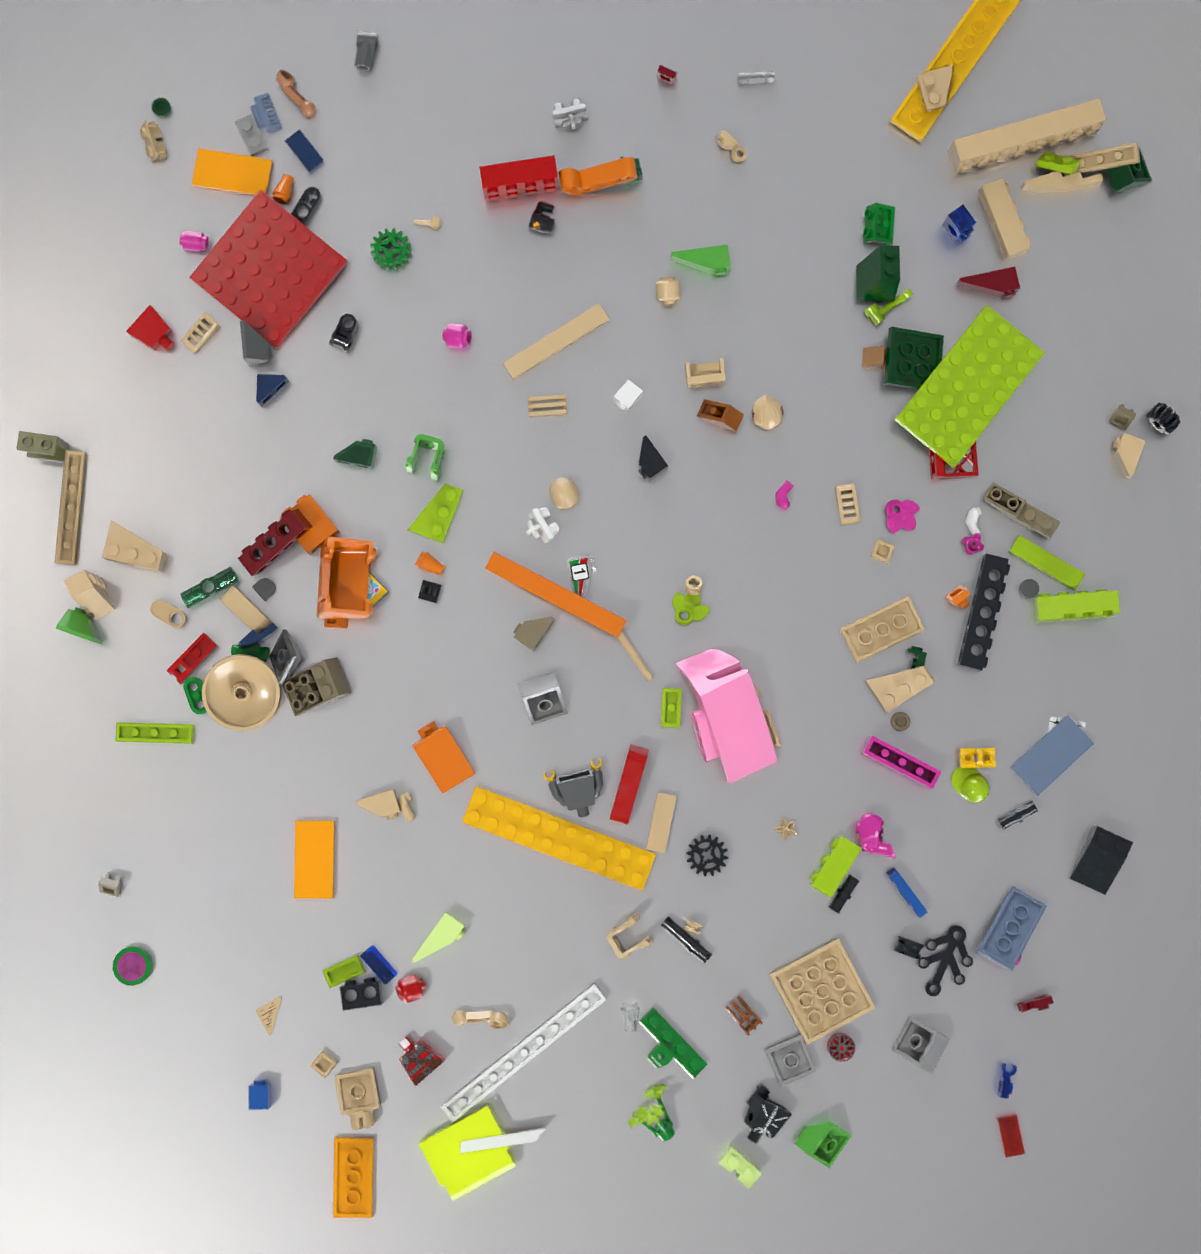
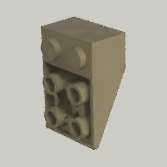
(316, 686)

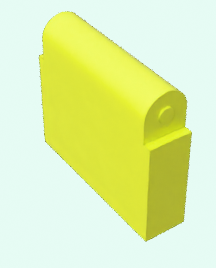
(469, 1169)

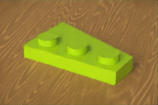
(438, 514)

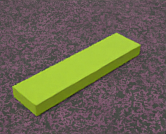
(1046, 562)
(154, 733)

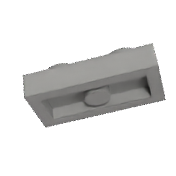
(251, 135)

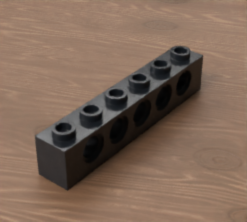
(1001, 568)

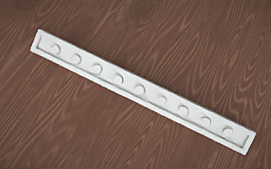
(523, 1052)

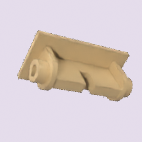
(150, 133)

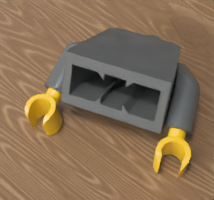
(577, 789)

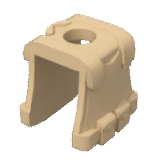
(616, 944)

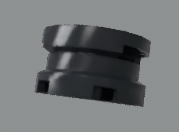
(908, 947)

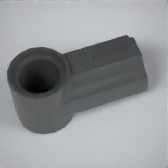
(366, 44)

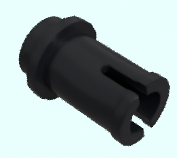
(762, 1090)

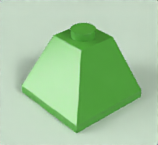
(79, 624)
(823, 1142)

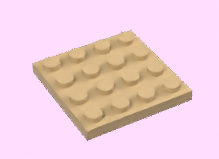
(822, 991)

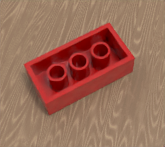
(519, 177)

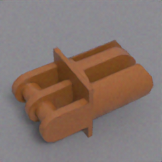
(749, 1028)

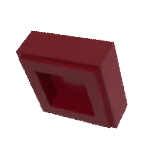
(666, 74)

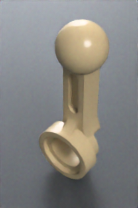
(496, 1020)

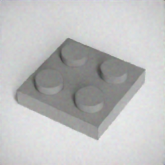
(790, 1060)

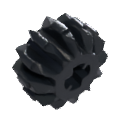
(1163, 418)

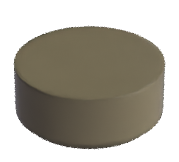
(900, 721)

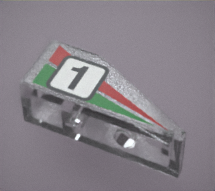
(581, 573)

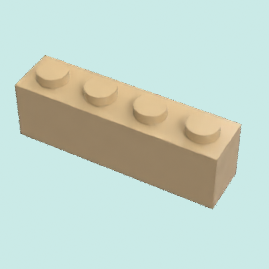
(1004, 218)

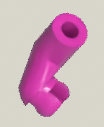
(781, 495)

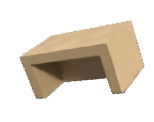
(705, 374)

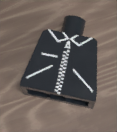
(765, 1117)

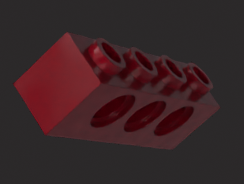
(297, 525)

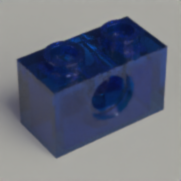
(959, 224)

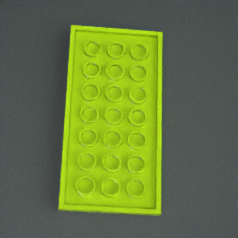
(969, 386)

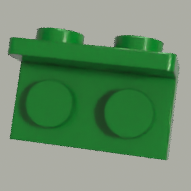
(879, 224)

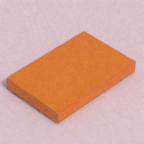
(443, 759)

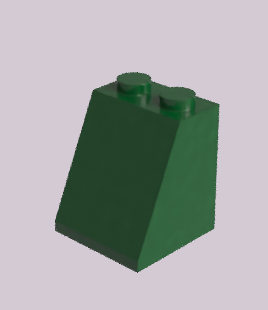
(879, 275)

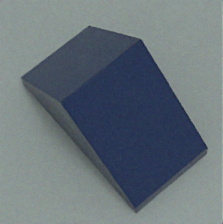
(268, 386)

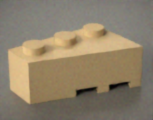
(131, 550)
(89, 591)

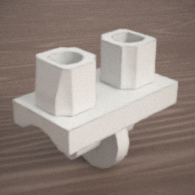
(539, 527)

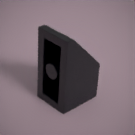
(650, 461)

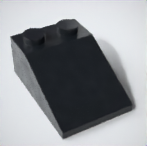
(1100, 859)

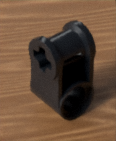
(343, 333)

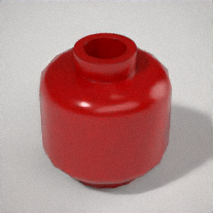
(410, 988)

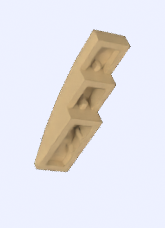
(1056, 183)

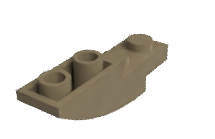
(1021, 511)

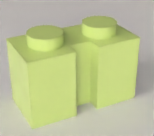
(746, 1171)

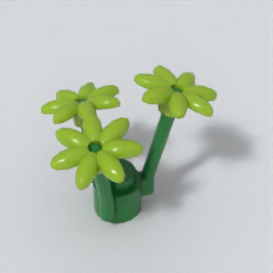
(663, 1128)

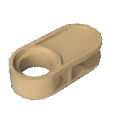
(165, 612)

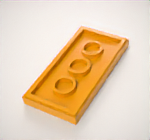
(231, 172)
(314, 860)
(353, 1177)

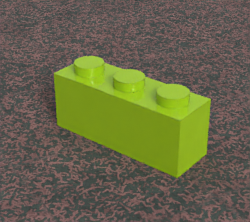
(834, 866)

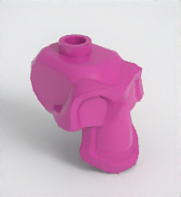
(870, 836)

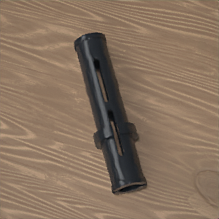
(689, 942)

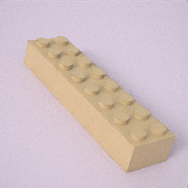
(1026, 136)

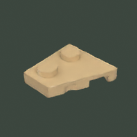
(934, 87)

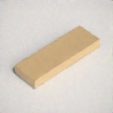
(661, 822)

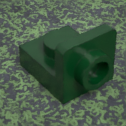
(920, 656)

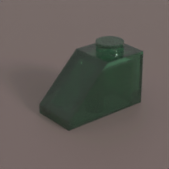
(358, 454)

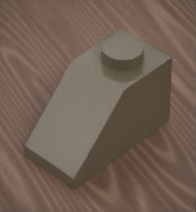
(532, 631)

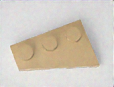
(900, 686)

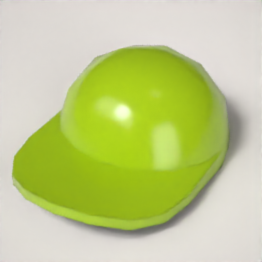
(970, 784)

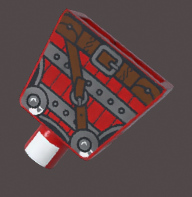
(419, 1059)

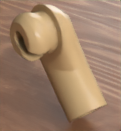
(403, 800)

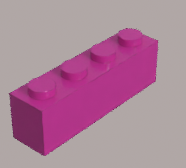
(901, 762)

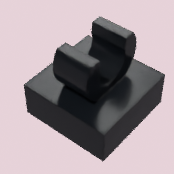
(429, 591)

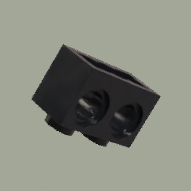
(362, 999)

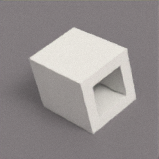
(627, 395)

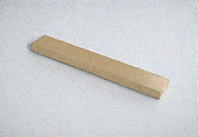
(556, 341)
(69, 507)

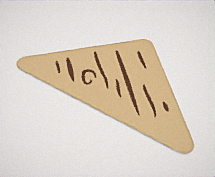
(268, 1014)

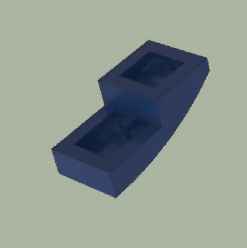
(304, 150)
(253, 638)

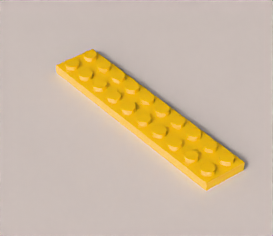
(961, 51)
(559, 838)

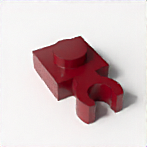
(1041, 1003)

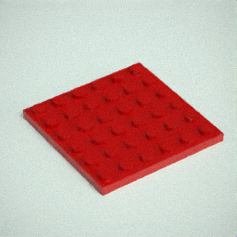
(268, 269)

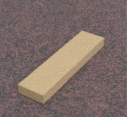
(1107, 158)

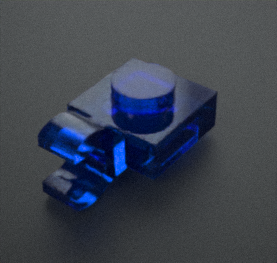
(1005, 1085)

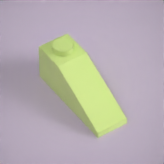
(442, 935)

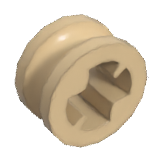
(693, 580)
(693, 927)

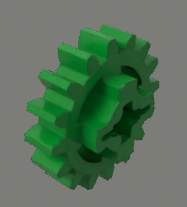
(383, 247)

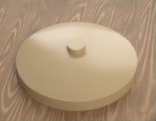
(240, 692)

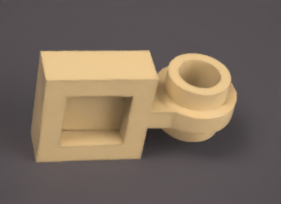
(725, 140)

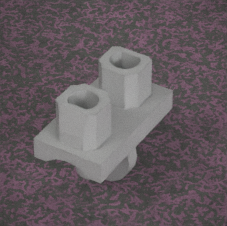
(569, 115)

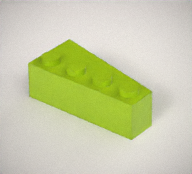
(1076, 606)

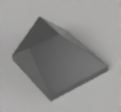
(253, 345)
(285, 657)

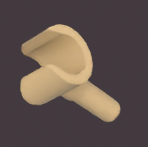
(434, 223)

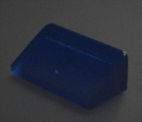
(378, 964)

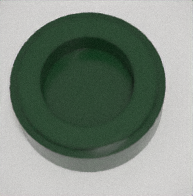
(161, 107)

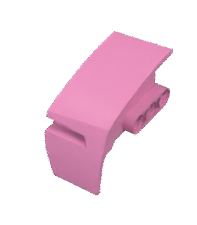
(729, 714)

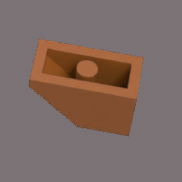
(720, 414)

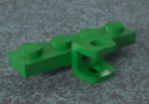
(670, 1045)

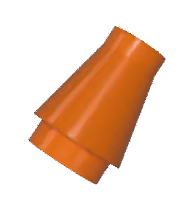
(283, 190)
(429, 563)

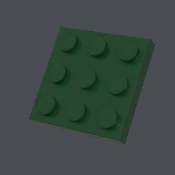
(911, 357)

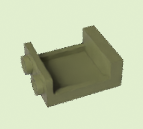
(42, 446)

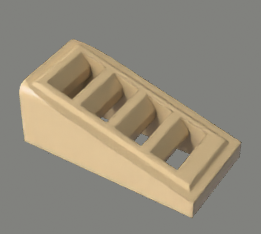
(205, 337)
(838, 489)

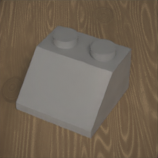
(542, 698)
(920, 1044)

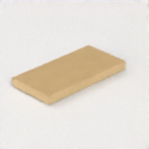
(882, 629)

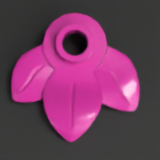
(903, 517)

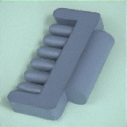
(261, 114)

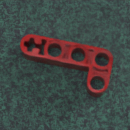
(629, 784)

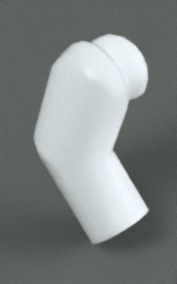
(972, 518)

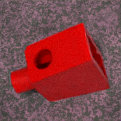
(151, 330)

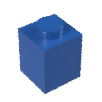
(259, 1095)

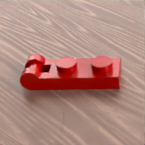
(192, 658)

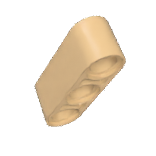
(245, 610)

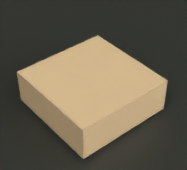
(882, 551)
(324, 1064)

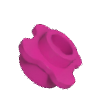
(973, 548)

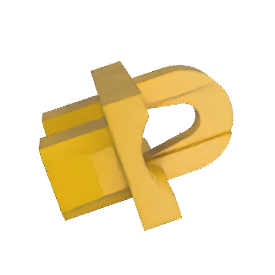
(986, 757)

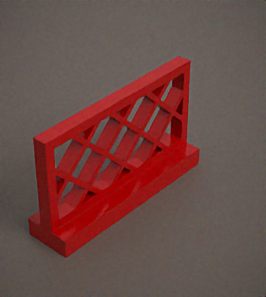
(937, 465)

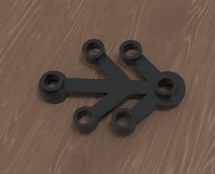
(946, 957)

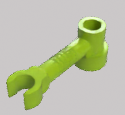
(877, 313)

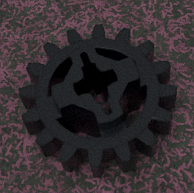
(718, 861)

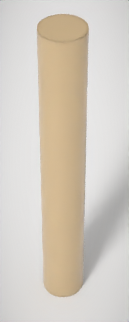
(635, 657)

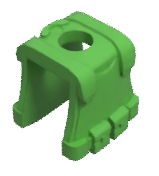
(429, 443)

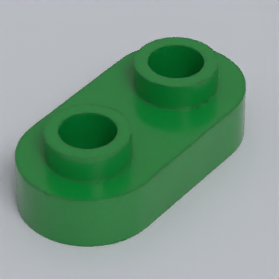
(194, 697)

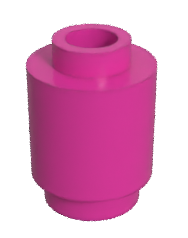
(194, 241)

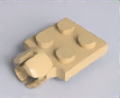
(358, 1097)

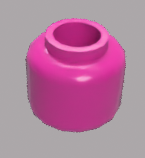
(457, 336)

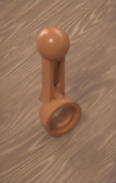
(286, 80)

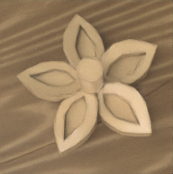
(786, 828)

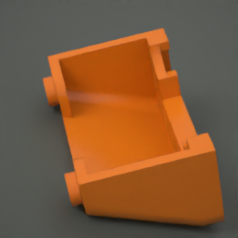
(344, 578)

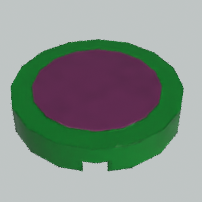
(132, 966)

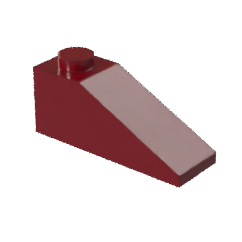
(996, 283)

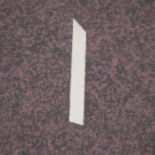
(500, 1141)

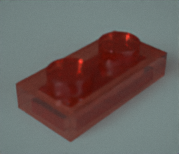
(1010, 1135)

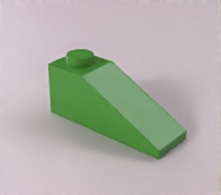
(707, 259)

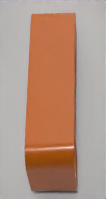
(597, 177)

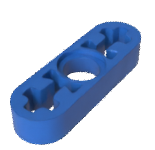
(906, 892)

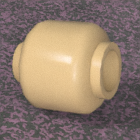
(668, 290)

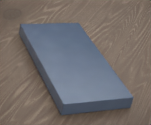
(1052, 755)
(1011, 929)

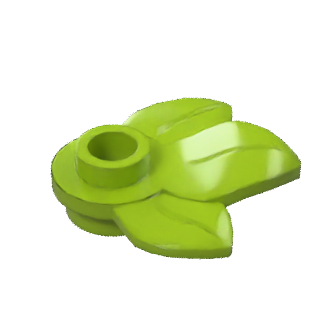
(691, 605)

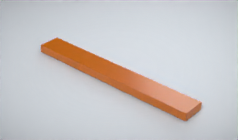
(556, 594)

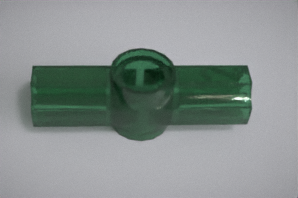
(198, 592)

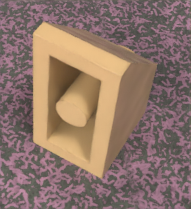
(1127, 453)
(382, 804)

